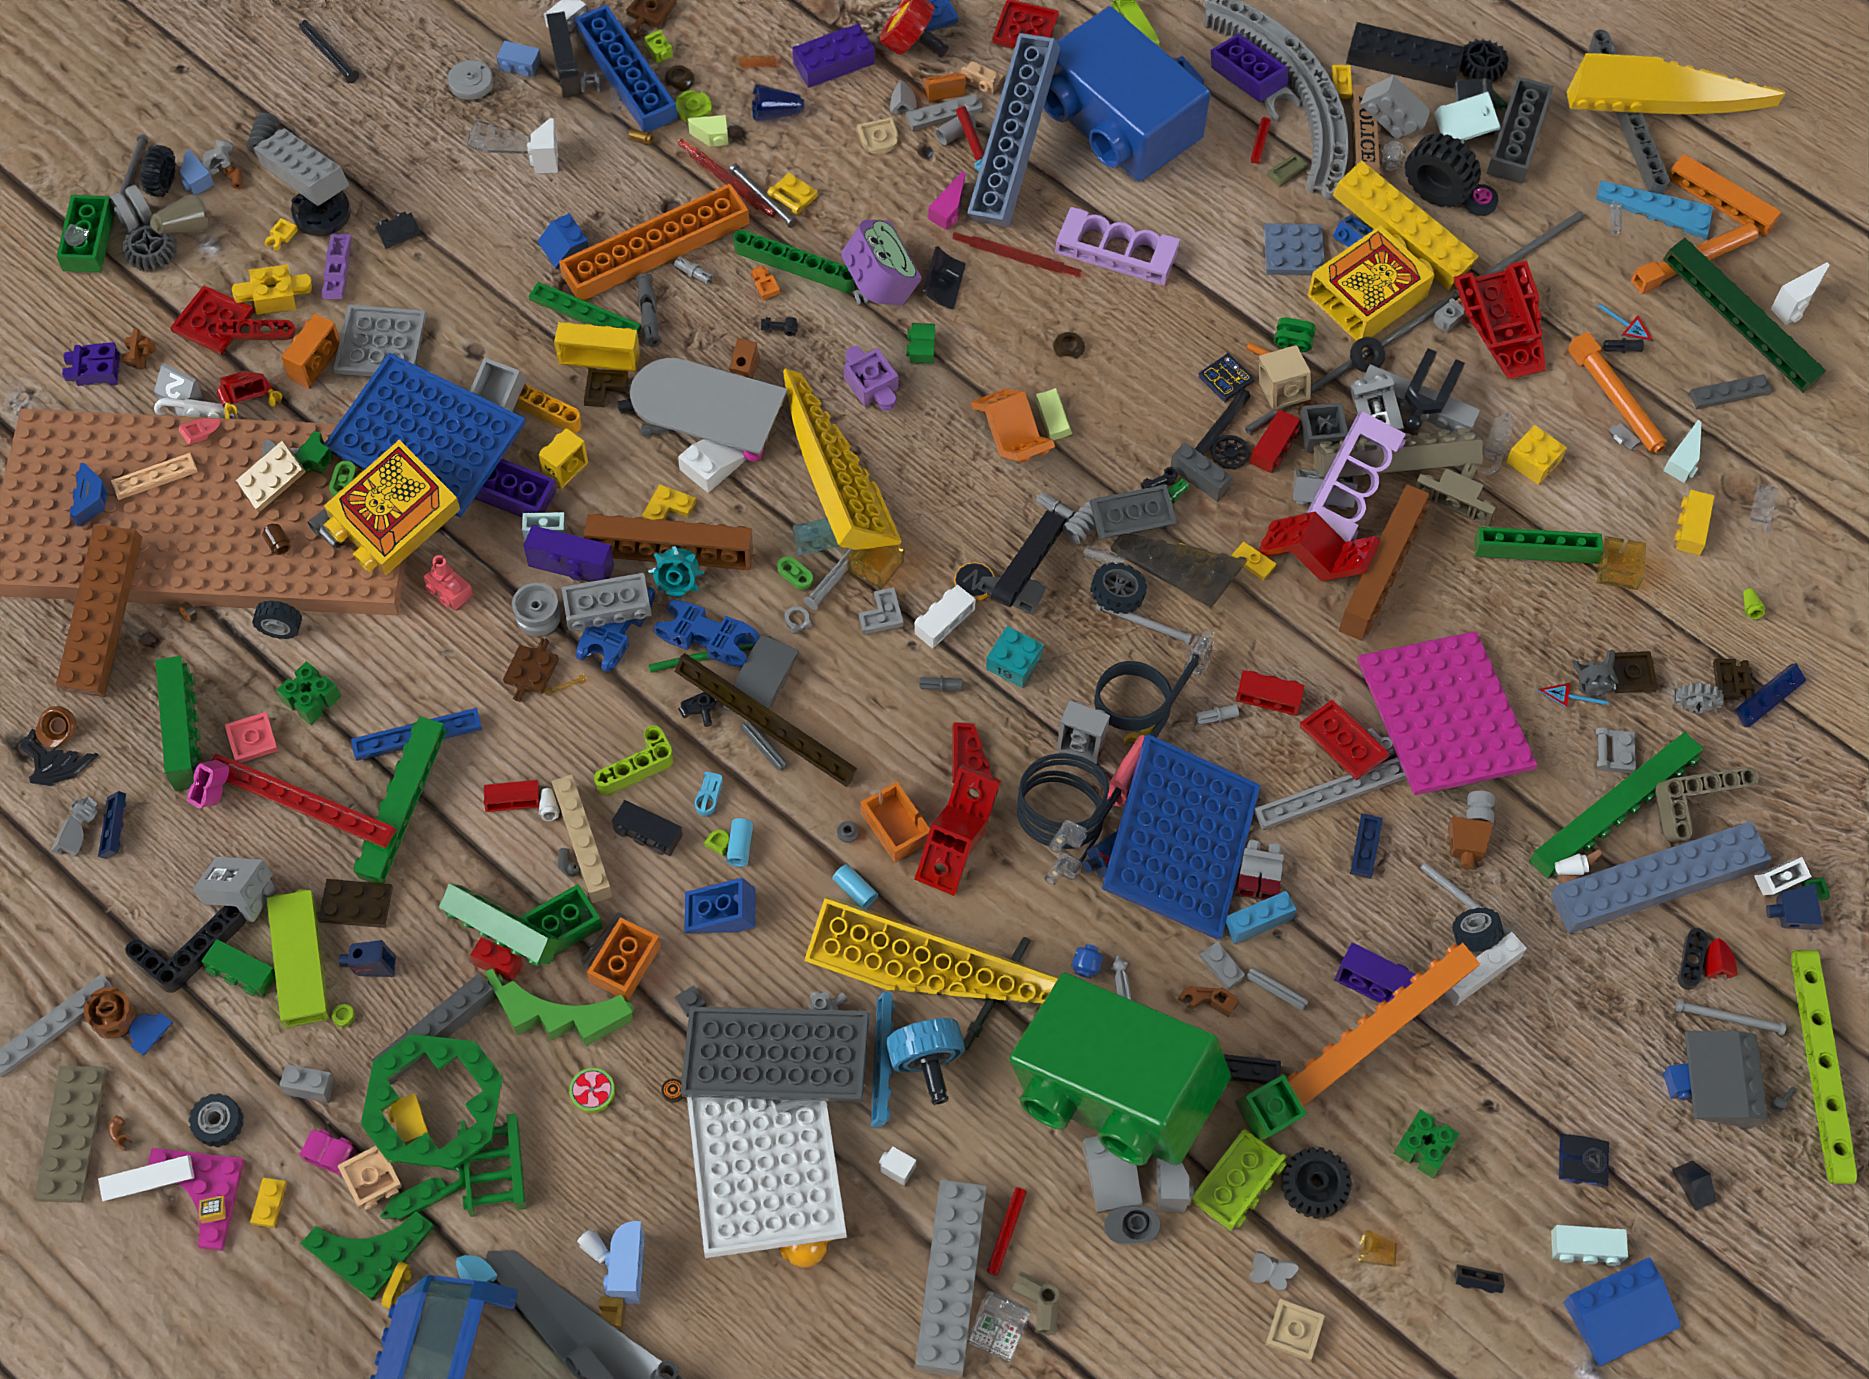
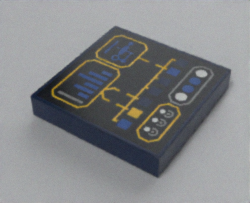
(1226, 377)

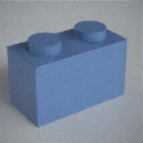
(519, 59)

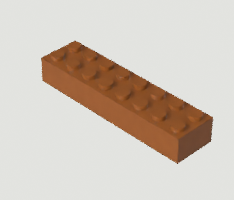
(641, 538)
(1385, 564)
(99, 610)

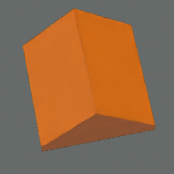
(945, 86)

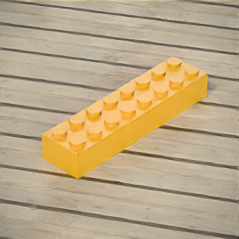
(1382, 204)

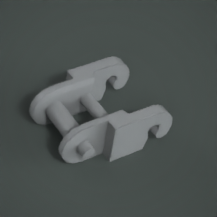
(596, 81)

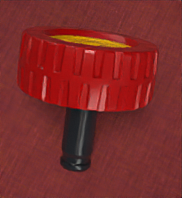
(908, 25)

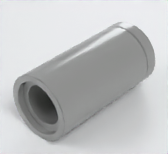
(951, 130)

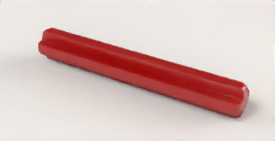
(1006, 1231)

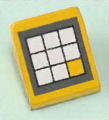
(212, 1209)

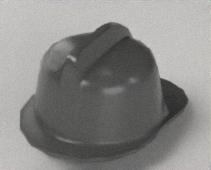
(1132, 1225)

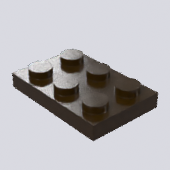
(355, 903)

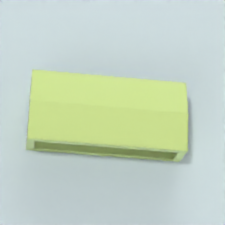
(1053, 414)

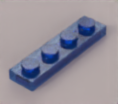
(1770, 695)

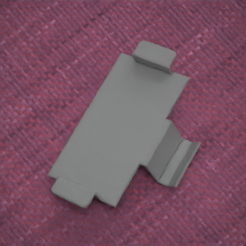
(1624, 436)

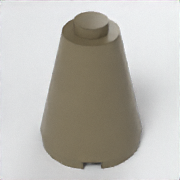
(181, 216)

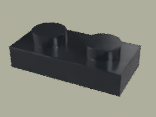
(1480, 1279)

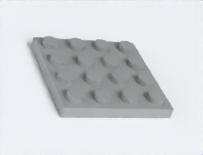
(373, 333)

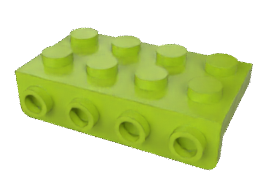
(1238, 1180)

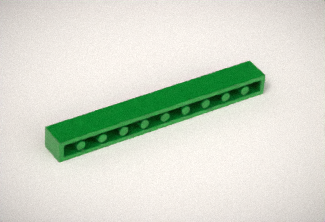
(1617, 804)

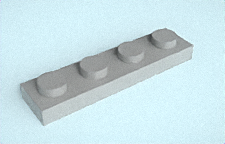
(942, 112)

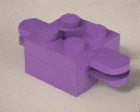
(871, 377)

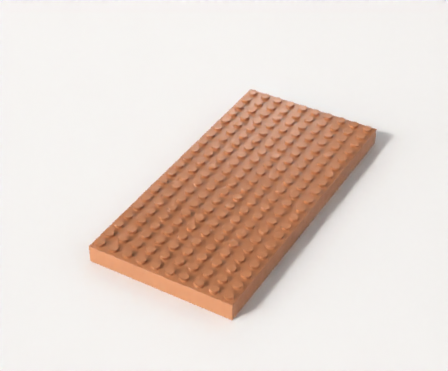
(196, 532)

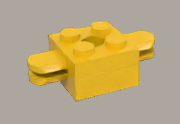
(272, 298)

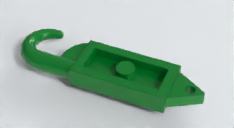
(421, 1197)

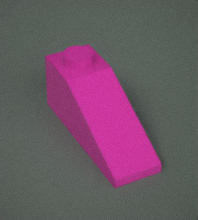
(946, 207)

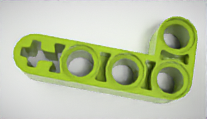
(1133, 13)
(632, 763)

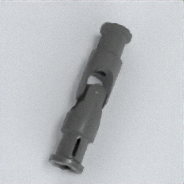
(648, 308)

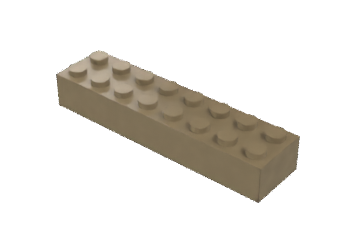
(1418, 452)

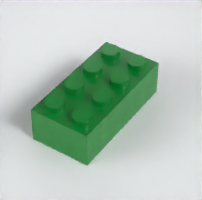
(97, 217)

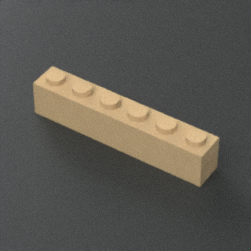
(581, 839)

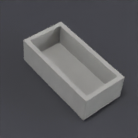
(498, 383)

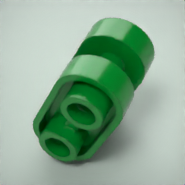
(1295, 332)

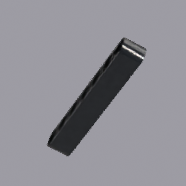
(1028, 559)

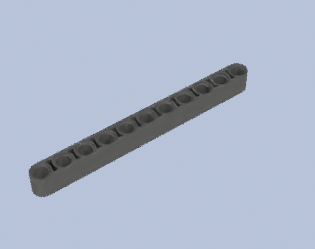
(1636, 130)

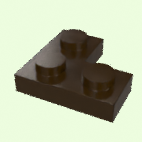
(601, 381)

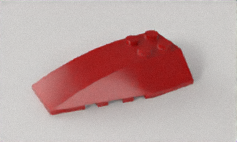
(1506, 317)

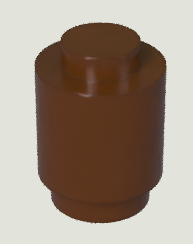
(276, 539)

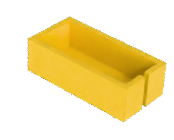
(597, 346)

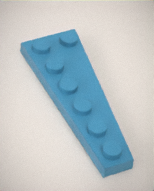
(1674, 211)

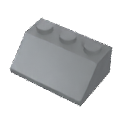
(1307, 483)

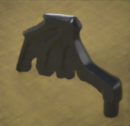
(55, 765)

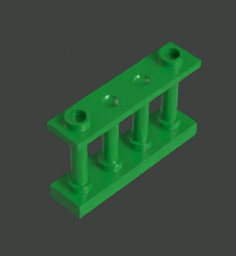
(513, 1173)

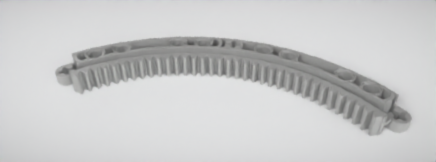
(1307, 79)

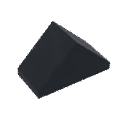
(1696, 1184)

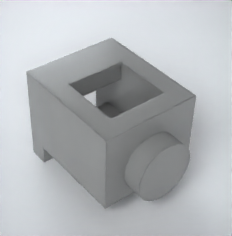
(1449, 316)

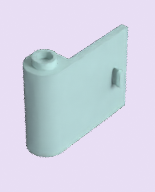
(1466, 117)

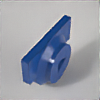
(146, 1031)

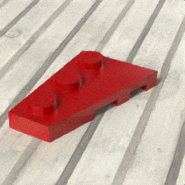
(967, 749)

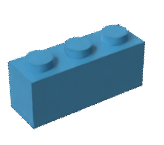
(1260, 917)

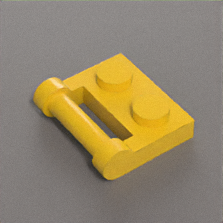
(795, 189)

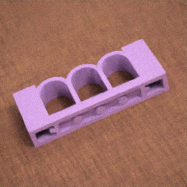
(1079, 222)
(1377, 432)

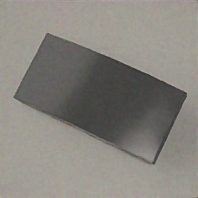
(766, 670)

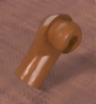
(235, 175)

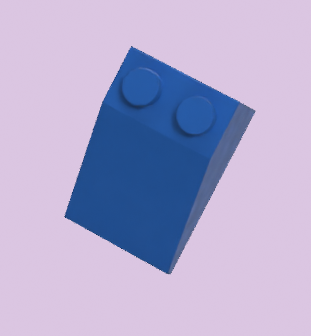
(720, 908)

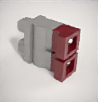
(1260, 864)

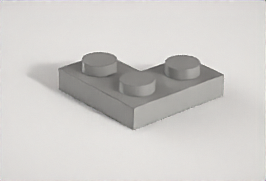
(886, 615)

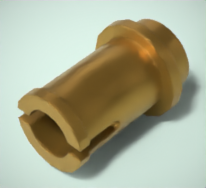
(641, 136)

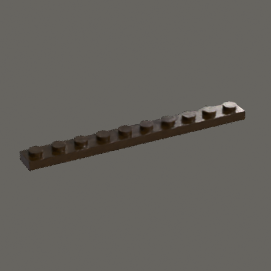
(765, 720)

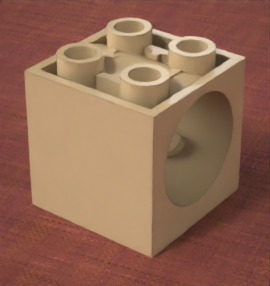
(1284, 377)

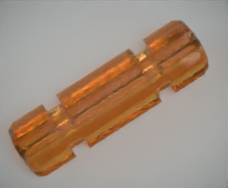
(758, 61)

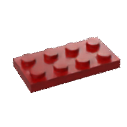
(1344, 740)

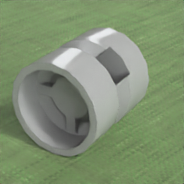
(1481, 806)

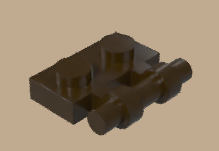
(1727, 678)

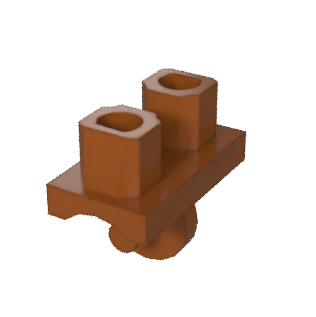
(139, 348)

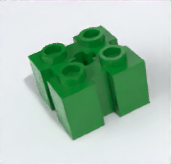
(308, 693)
(1428, 1156)

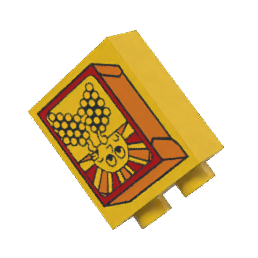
(1371, 283)
(390, 509)

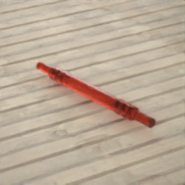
(726, 178)
(1017, 254)

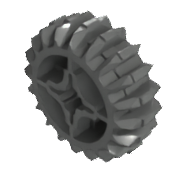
(149, 249)

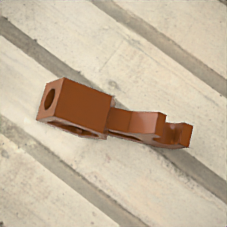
(1204, 994)

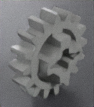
(1699, 698)

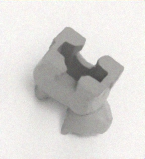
(217, 156)

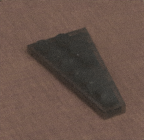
(1185, 567)

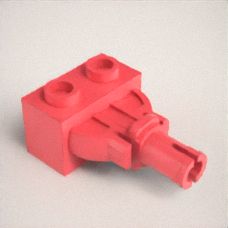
(447, 584)

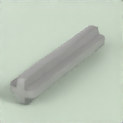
(1277, 988)

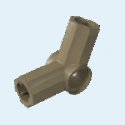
(1046, 1311)

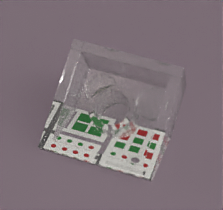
(999, 1325)

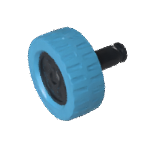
(926, 1048)

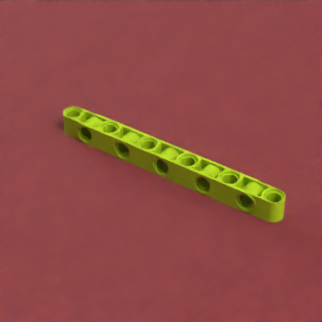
(1825, 1082)

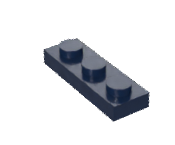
(112, 825)
(1366, 846)

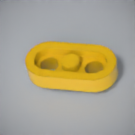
(400, 1277)

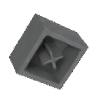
(1322, 424)

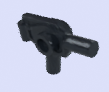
(699, 704)

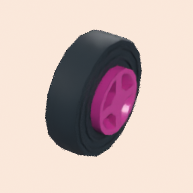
(1482, 200)

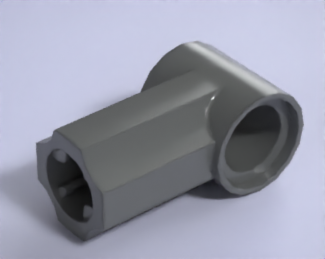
(316, 524)

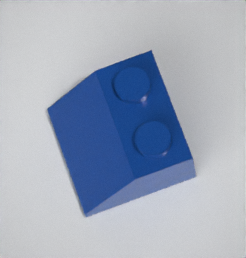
(562, 239)

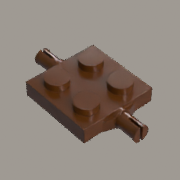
(531, 669)

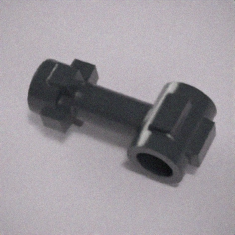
(790, 325)
(1168, 478)

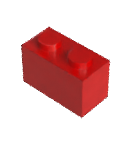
(489, 956)

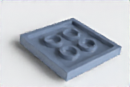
(1293, 248)

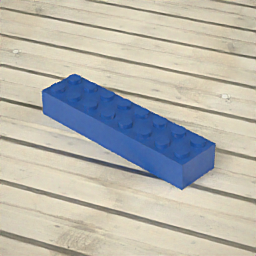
(625, 68)

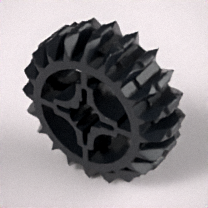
(1484, 60)
(158, 170)

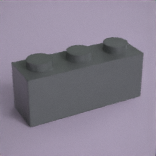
(1201, 472)

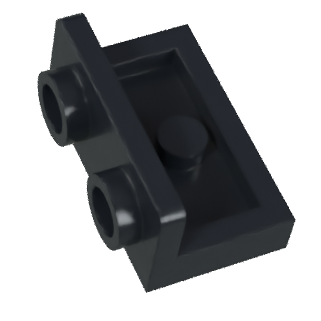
(397, 230)

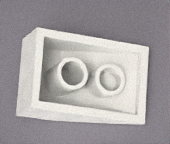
(1796, 295)
(710, 463)

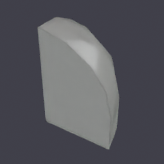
(902, 99)
(69, 838)

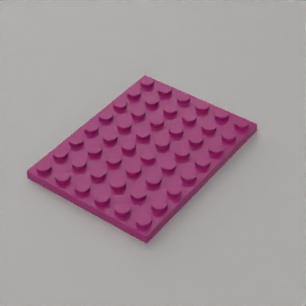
(1446, 713)

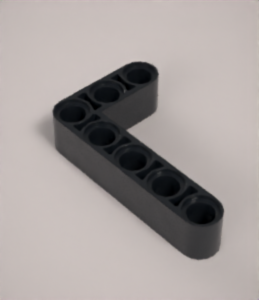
(563, 54)
(189, 951)

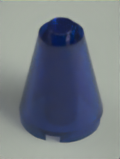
(774, 103)

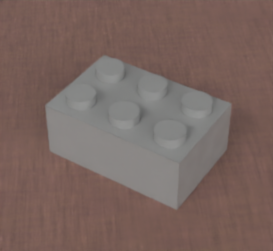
(1395, 107)
(1083, 731)

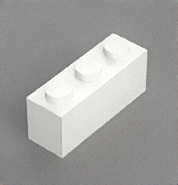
(944, 616)

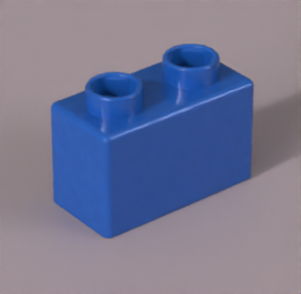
(1126, 95)

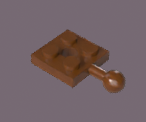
(653, 17)

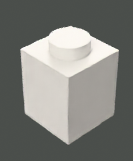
(897, 1165)

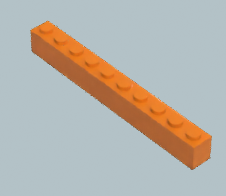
(1383, 1024)

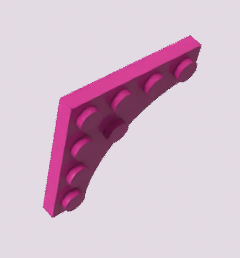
(212, 1178)

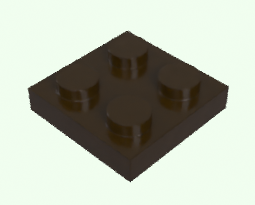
(1635, 672)

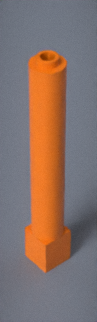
(1653, 274)
(1588, 353)

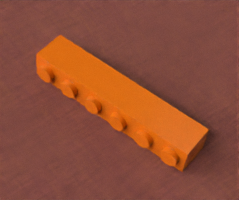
(1723, 194)

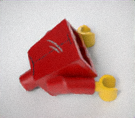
(242, 387)

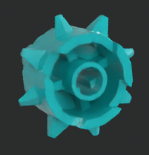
(676, 571)

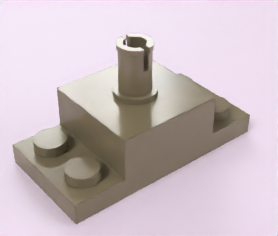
(1459, 494)

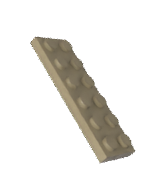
(70, 1134)

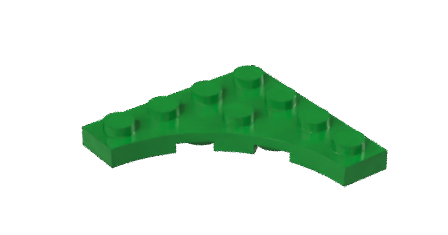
(371, 1260)

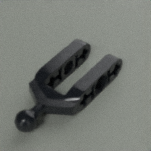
(1423, 404)

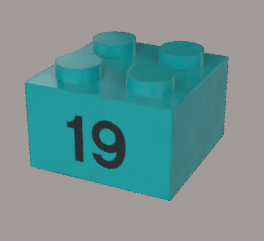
(1014, 656)

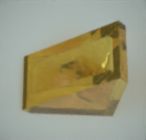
(1377, 1250)

